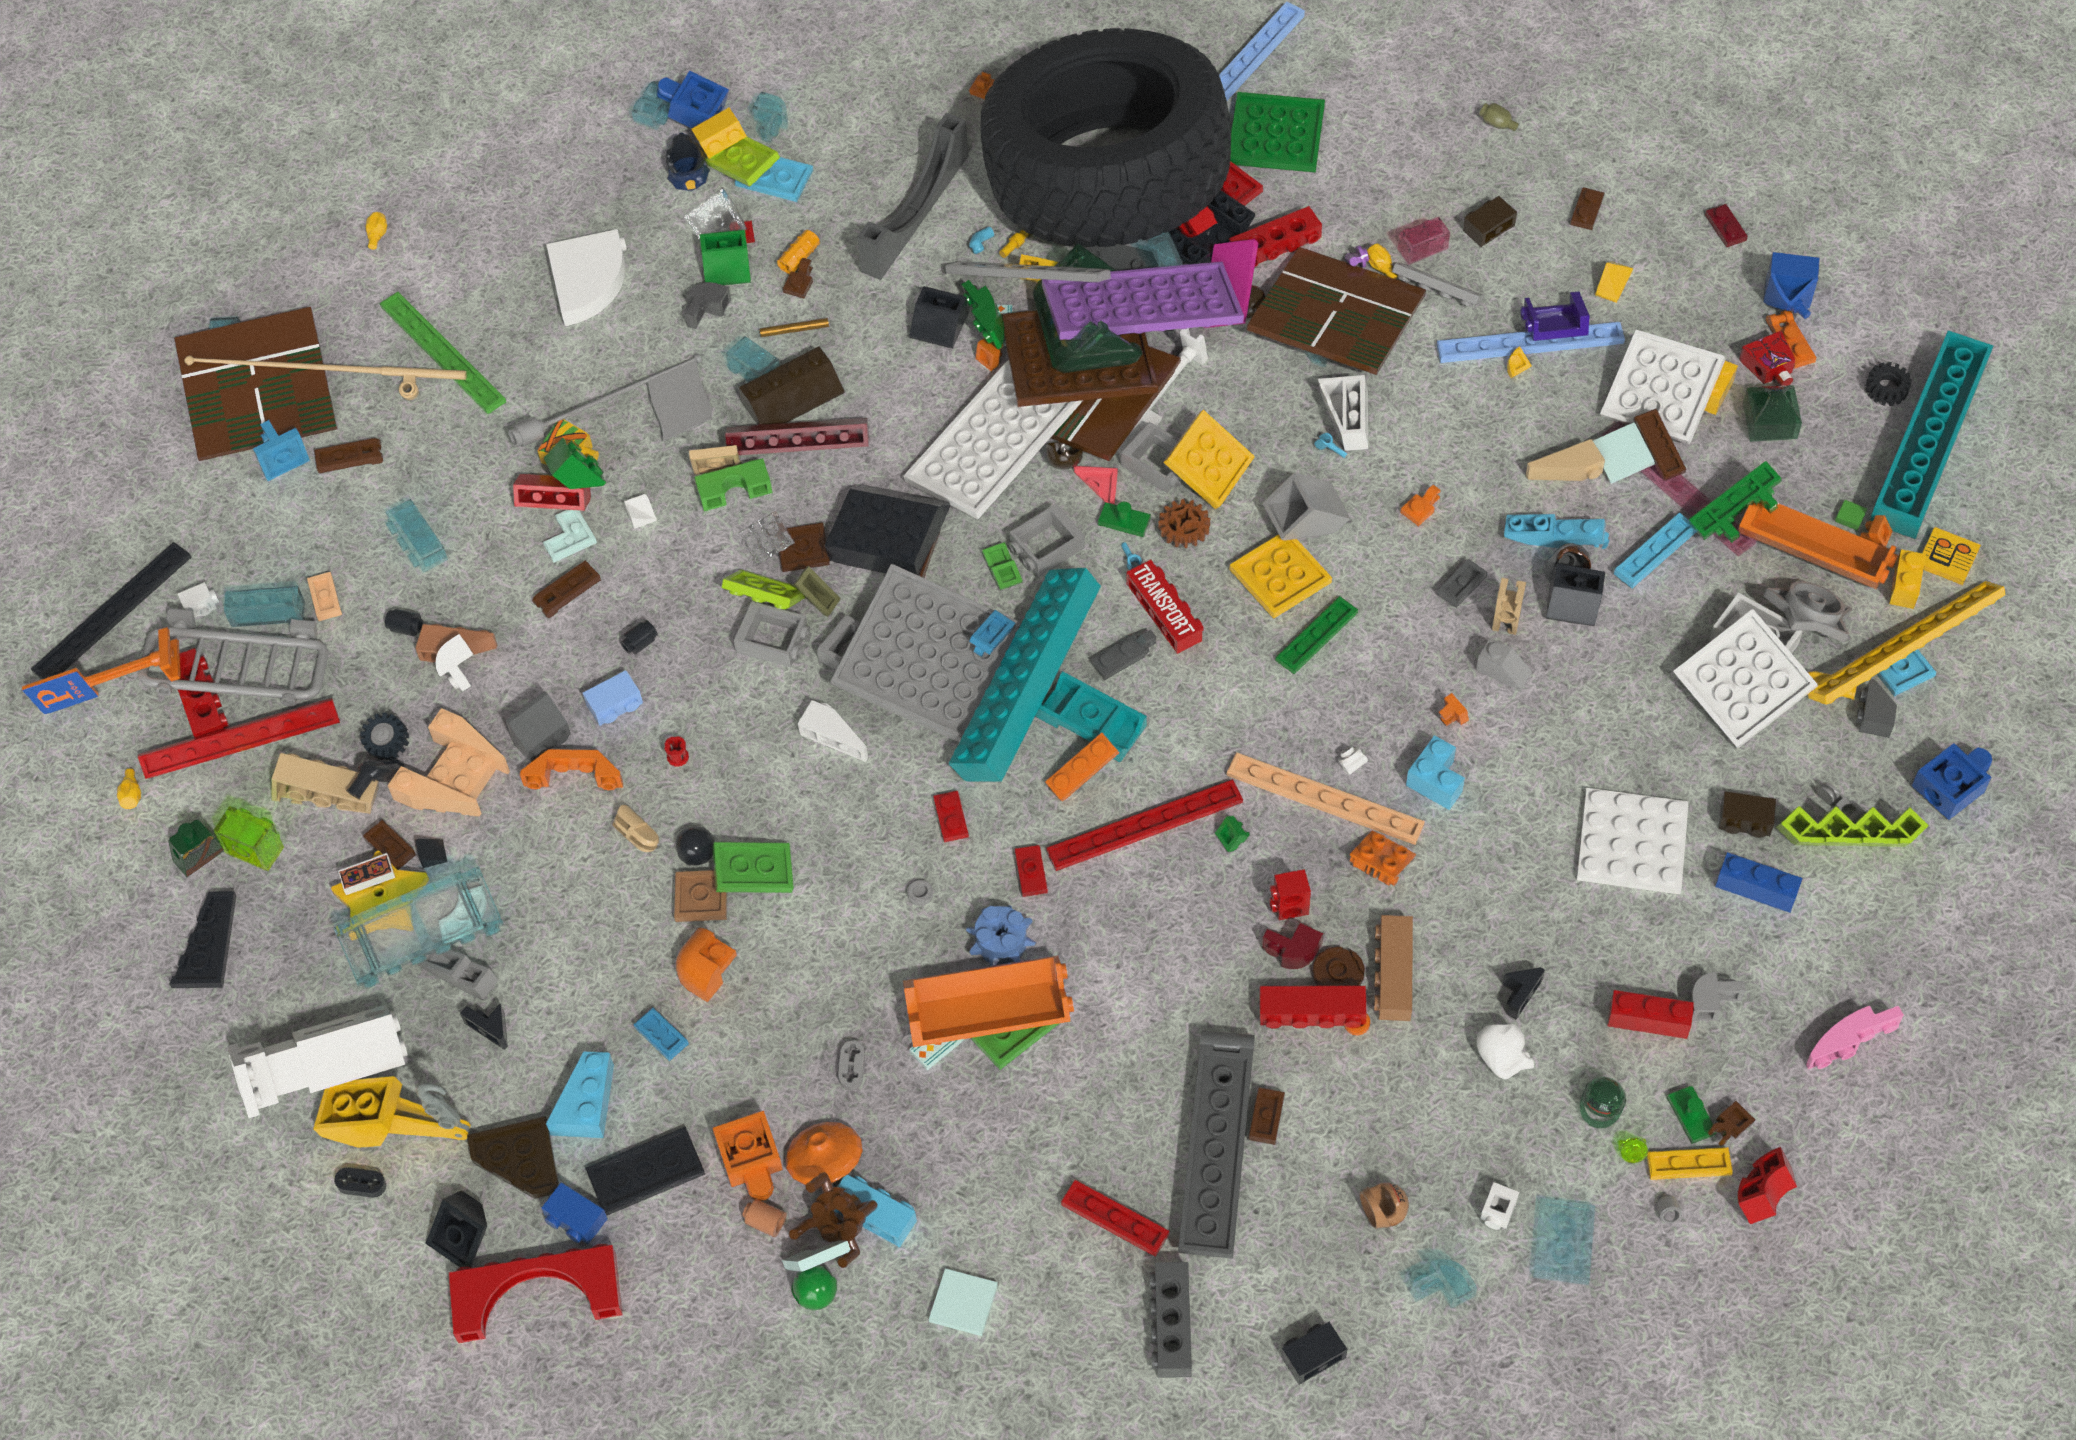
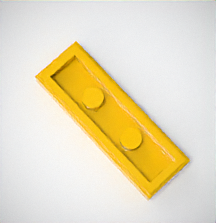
(1689, 1163)

